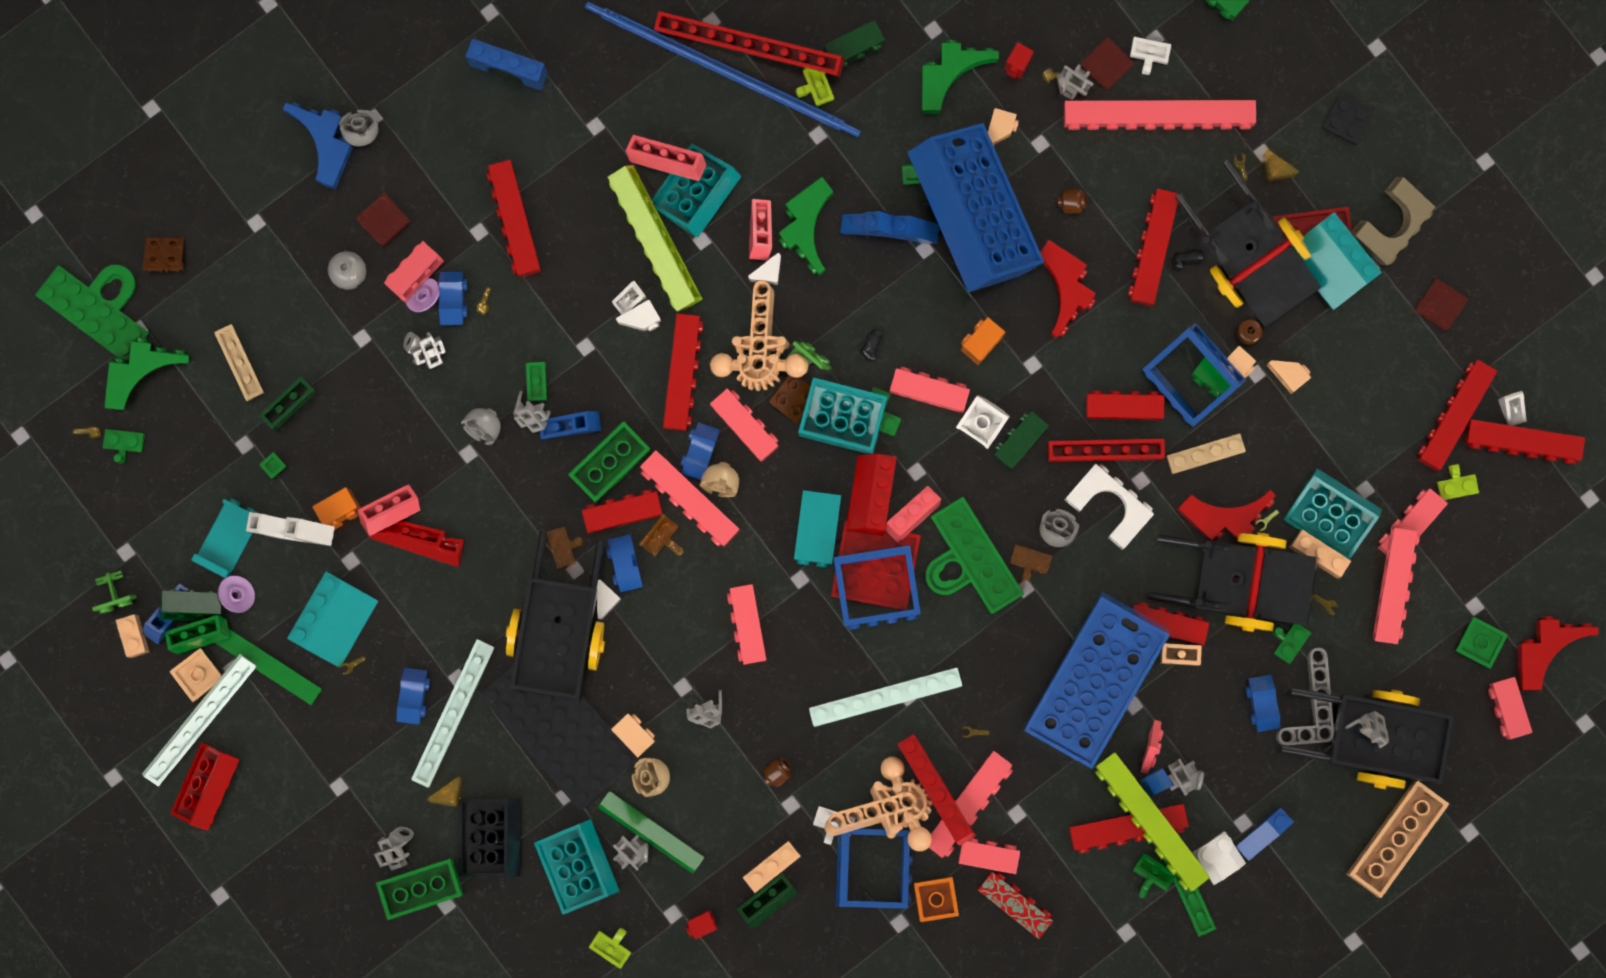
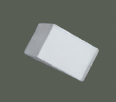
(768, 271)
(629, 298)
(1513, 408)
(605, 599)

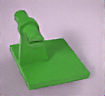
(808, 351)
(122, 602)

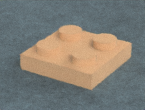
(196, 675)

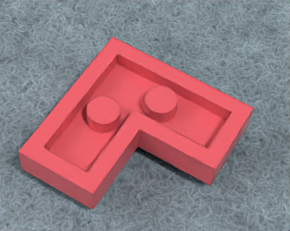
(1153, 747)

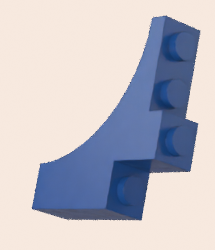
(324, 129)
(890, 226)

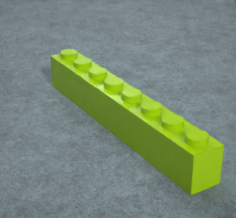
(654, 238)
(1152, 822)

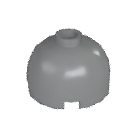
(359, 128)
(347, 270)
(482, 424)
(1058, 528)

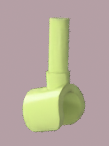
(1266, 520)

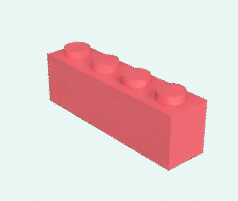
(665, 157)
(929, 390)
(744, 425)
(1418, 515)
(747, 623)

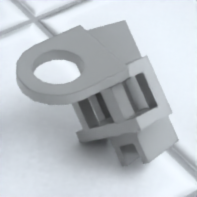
(1069, 83)
(417, 346)
(523, 419)
(707, 713)
(1373, 727)
(1193, 777)
(394, 843)
(631, 852)

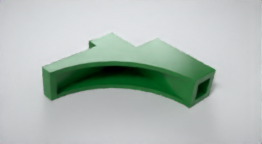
(954, 62)
(800, 233)
(142, 360)

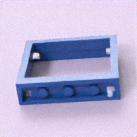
(1215, 357)
(874, 555)
(842, 871)

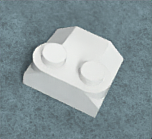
(983, 421)
(1219, 857)

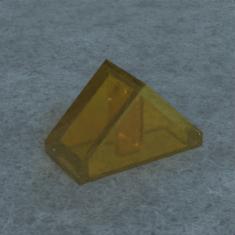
(1277, 168)
(448, 794)

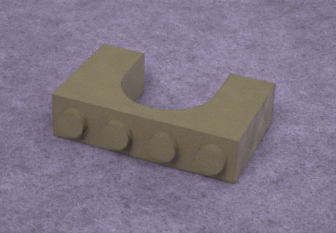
(1415, 211)

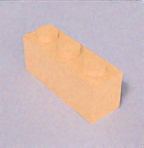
(1328, 558)
(771, 866)

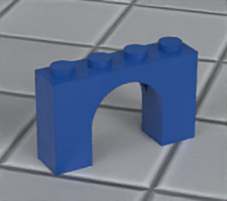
(485, 56)

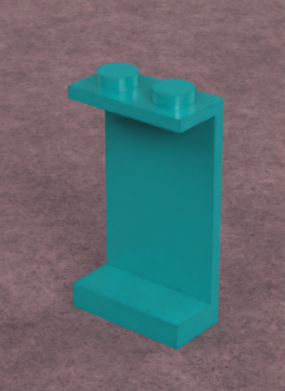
(817, 528)
(225, 540)

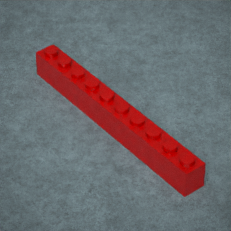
(749, 44)

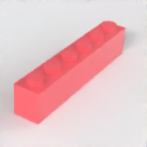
(689, 498)
(1395, 584)
(972, 799)

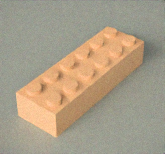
(1397, 838)

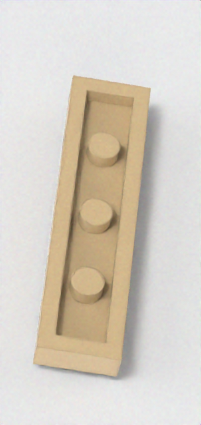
(239, 362)
(1206, 453)

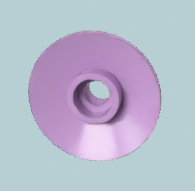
(424, 296)
(241, 589)

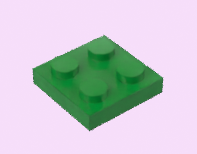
(1481, 642)

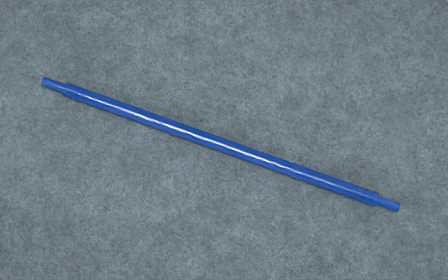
(723, 69)

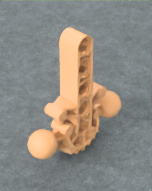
(795, 365)
(892, 770)

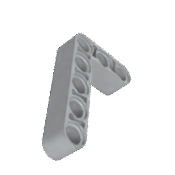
(1318, 723)

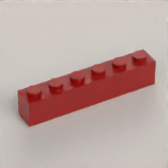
(514, 219)
(1154, 248)
(682, 371)
(1457, 415)
(1524, 440)
(1106, 450)
(936, 790)
(1120, 830)

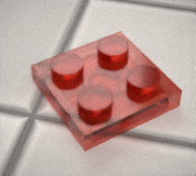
(1107, 64)
(383, 219)
(1441, 304)

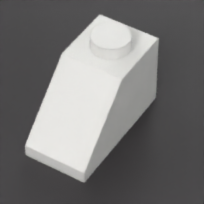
(641, 317)

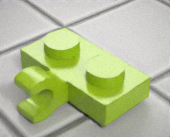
(817, 86)
(1457, 485)
(610, 948)

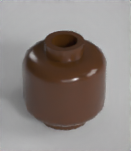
(1073, 201)
(1246, 338)
(777, 772)

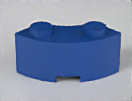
(452, 298)
(701, 448)
(625, 563)
(412, 696)
(1263, 703)

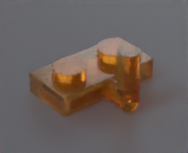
(660, 536)
(562, 547)
(1030, 560)

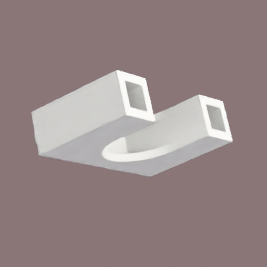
(1099, 481)
(290, 529)

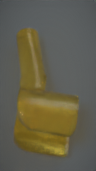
(1049, 75)
(1240, 164)
(482, 308)
(94, 432)
(1328, 604)
(351, 665)
(975, 732)

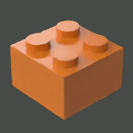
(983, 340)
(337, 508)
(936, 899)

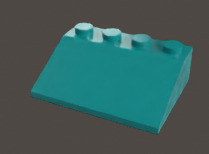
(695, 202)
(1338, 261)
(842, 416)
(1333, 514)
(332, 619)
(576, 867)

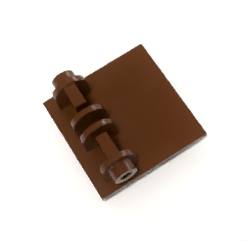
(163, 254)
(791, 398)

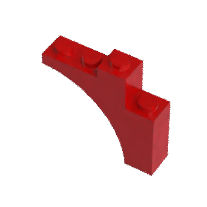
(1072, 294)
(1211, 519)
(1535, 657)

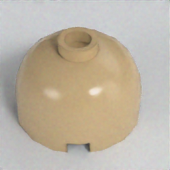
(720, 479)
(650, 777)

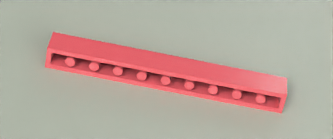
(1160, 114)

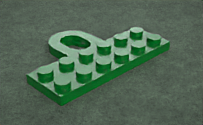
(91, 312)
(975, 555)

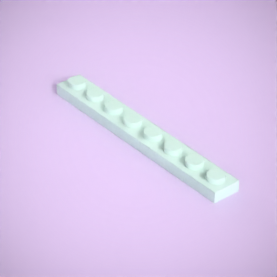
(885, 697)
(453, 713)
(199, 720)

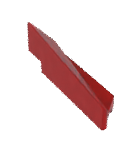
(422, 541)

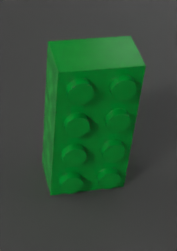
(609, 462)
(420, 889)

